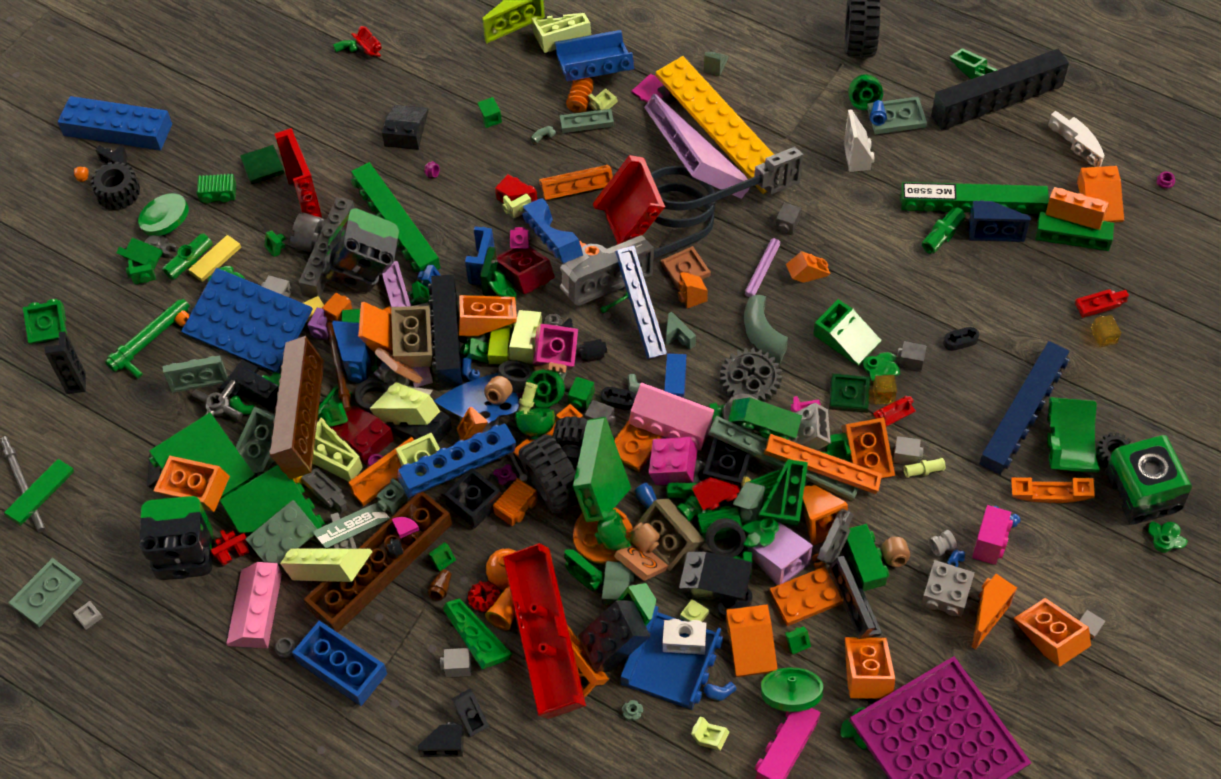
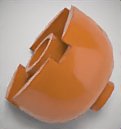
(496, 568)

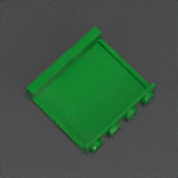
(205, 443)

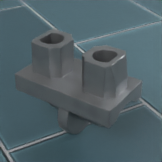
(387, 375)

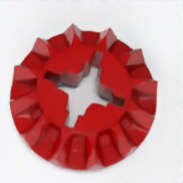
(478, 602)

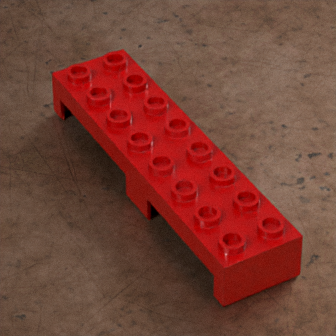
(544, 631)

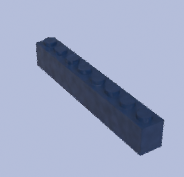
(1024, 408)

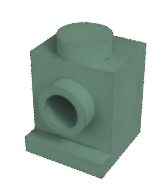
(392, 497)

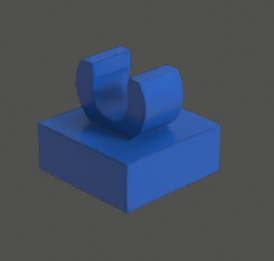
(426, 275)

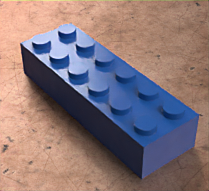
(115, 123)

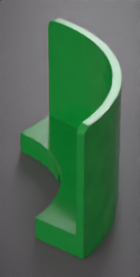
(1072, 434)

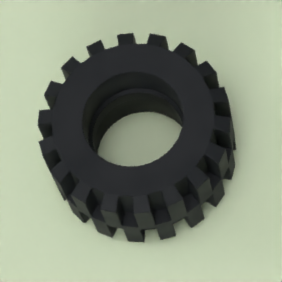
(113, 175)
(569, 435)

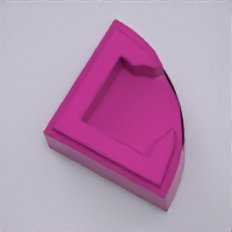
(405, 526)

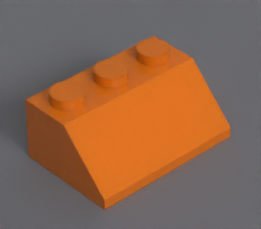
(1077, 208)

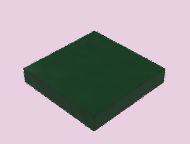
(262, 164)
(489, 266)
(849, 393)

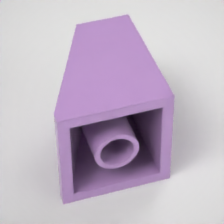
(784, 556)

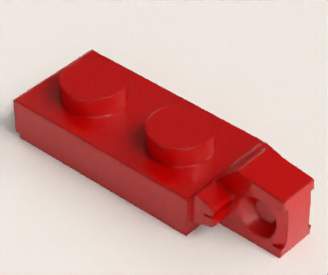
(1100, 302)

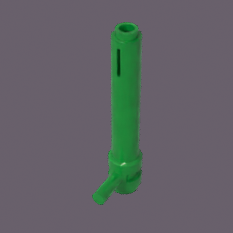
(126, 353)

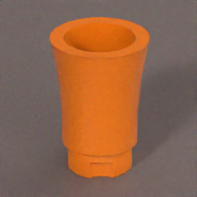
(502, 612)

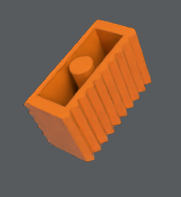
(515, 502)

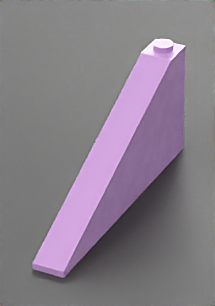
(694, 151)

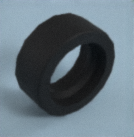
(518, 368)
(366, 386)
(723, 523)

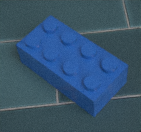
(340, 663)

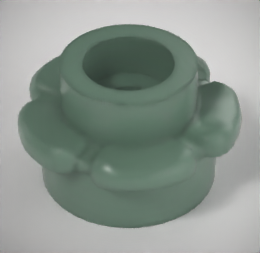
(628, 714)

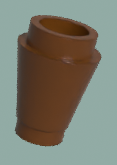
(439, 587)

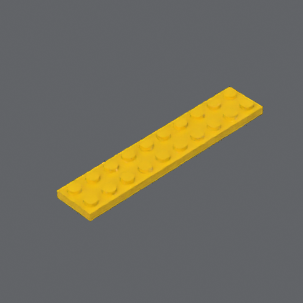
(714, 116)

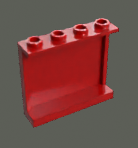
(297, 172)
(630, 200)

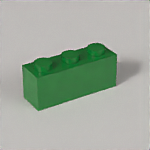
(866, 558)

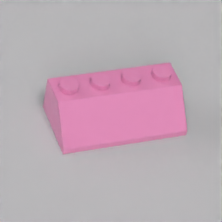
(670, 415)
(255, 606)

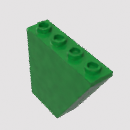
(600, 473)
(263, 498)

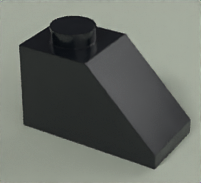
(444, 741)

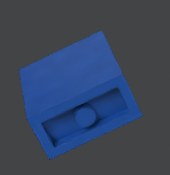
(474, 265)

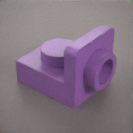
(317, 324)

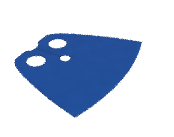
(472, 395)

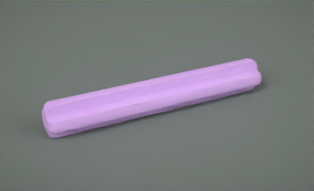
(762, 267)

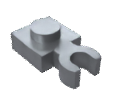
(161, 243)

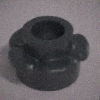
(395, 547)

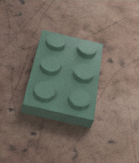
(901, 115)
(195, 373)
(282, 532)
(45, 592)

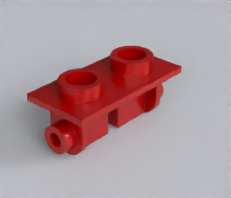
(371, 44)
(895, 410)

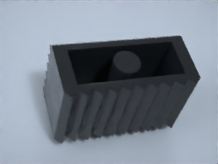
(259, 389)

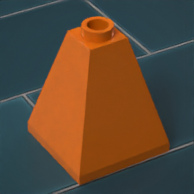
(820, 512)

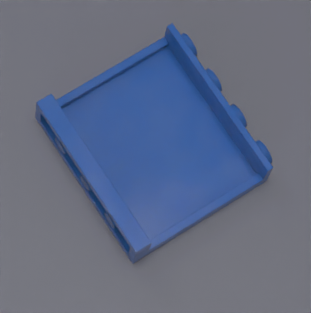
(593, 55)
(669, 674)

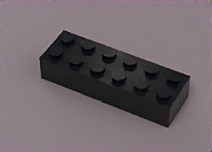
(445, 332)

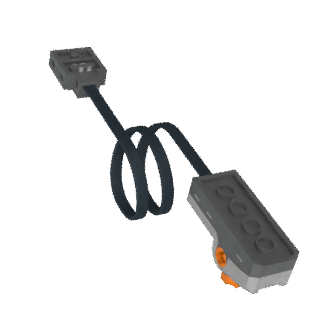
(598, 268)

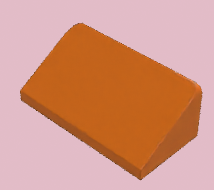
(471, 424)

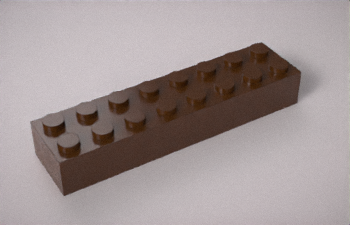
(297, 408)
(339, 602)

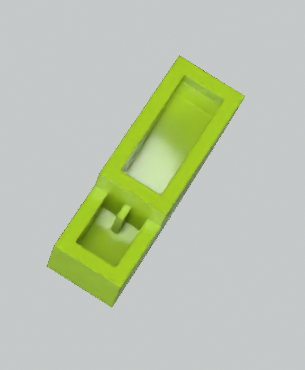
(499, 344)

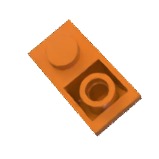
(806, 267)
(691, 290)

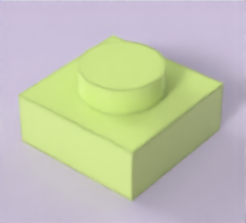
(694, 611)

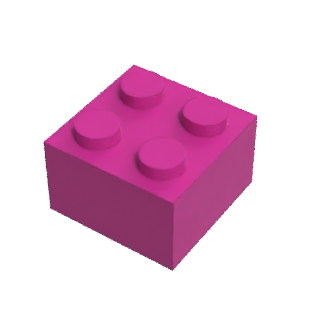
(555, 345)
(673, 460)
(992, 535)

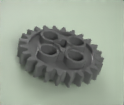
(751, 375)

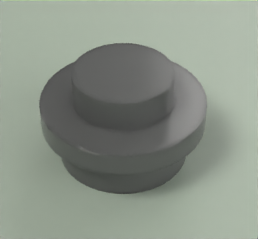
(285, 647)

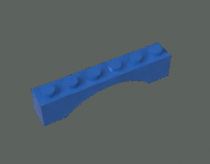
(561, 243)

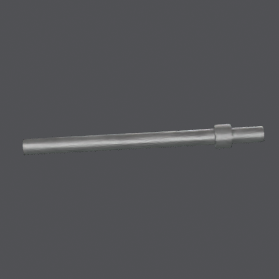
(10, 455)

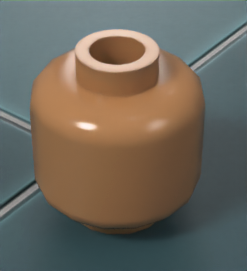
(498, 390)
(644, 537)
(895, 551)

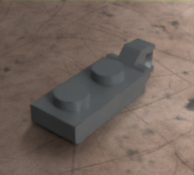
(325, 489)
(836, 537)

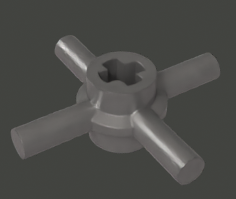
(218, 403)

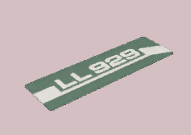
(351, 525)

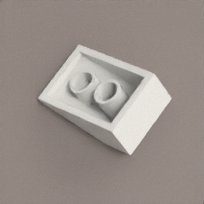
(857, 145)

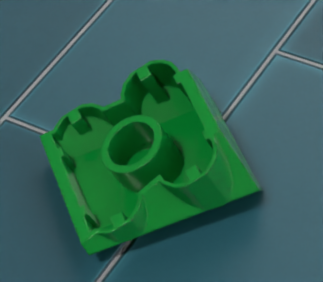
(583, 570)

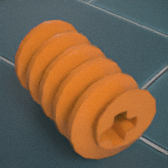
(578, 96)

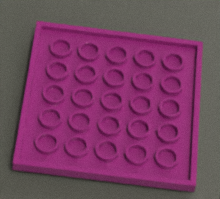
(939, 730)

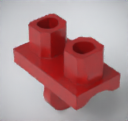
(238, 543)

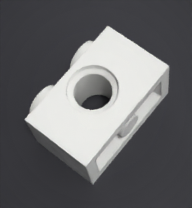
(676, 644)

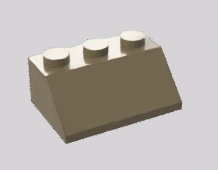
(412, 335)
(675, 532)

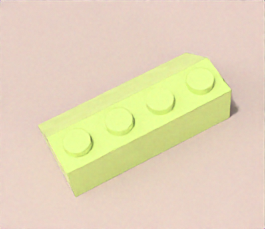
(324, 563)

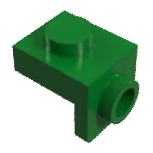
(140, 274)
(476, 350)

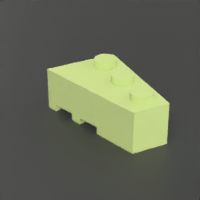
(556, 29)
(524, 336)
(405, 405)
(334, 454)

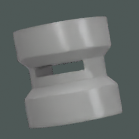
(941, 543)

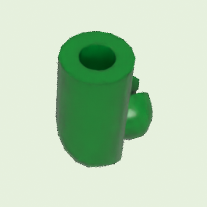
(351, 44)
(236, 403)

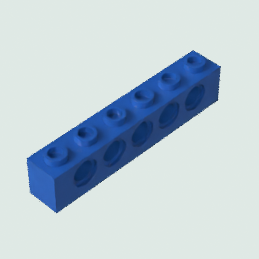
(452, 468)

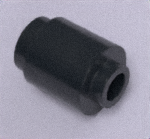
(593, 349)

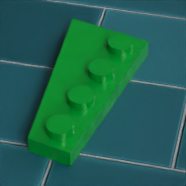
(479, 639)

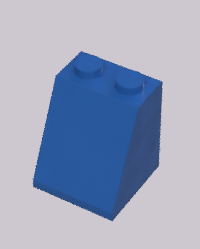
(354, 352)

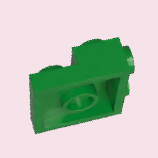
(44, 321)

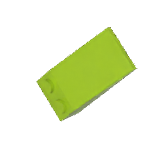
(511, 16)

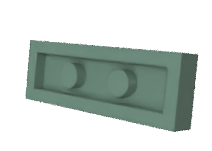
(586, 120)

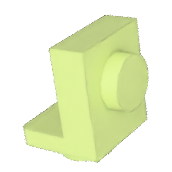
(602, 101)
(515, 207)
(709, 734)

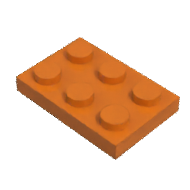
(806, 596)

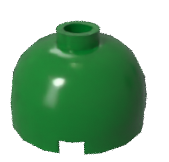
(864, 90)
(549, 389)
(535, 422)
(612, 532)

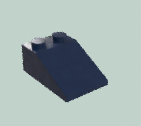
(996, 223)

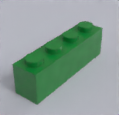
(1069, 233)

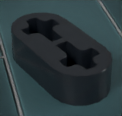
(961, 338)
(618, 398)
(728, 603)

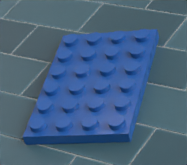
(246, 320)

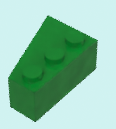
(764, 418)
(787, 494)

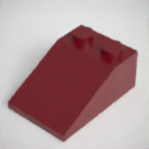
(525, 268)
(364, 433)

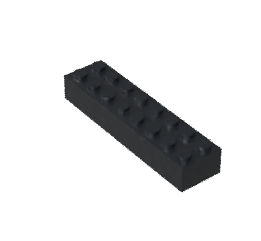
(999, 89)

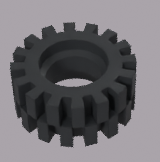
(1109, 441)

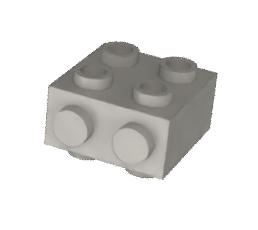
(814, 427)
(947, 588)

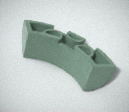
(760, 331)

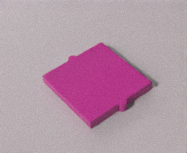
(647, 88)

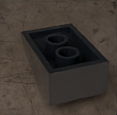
(404, 127)
(438, 427)
(714, 577)

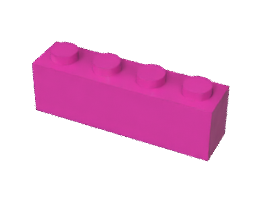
(788, 744)

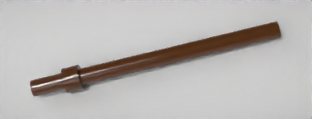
(343, 392)

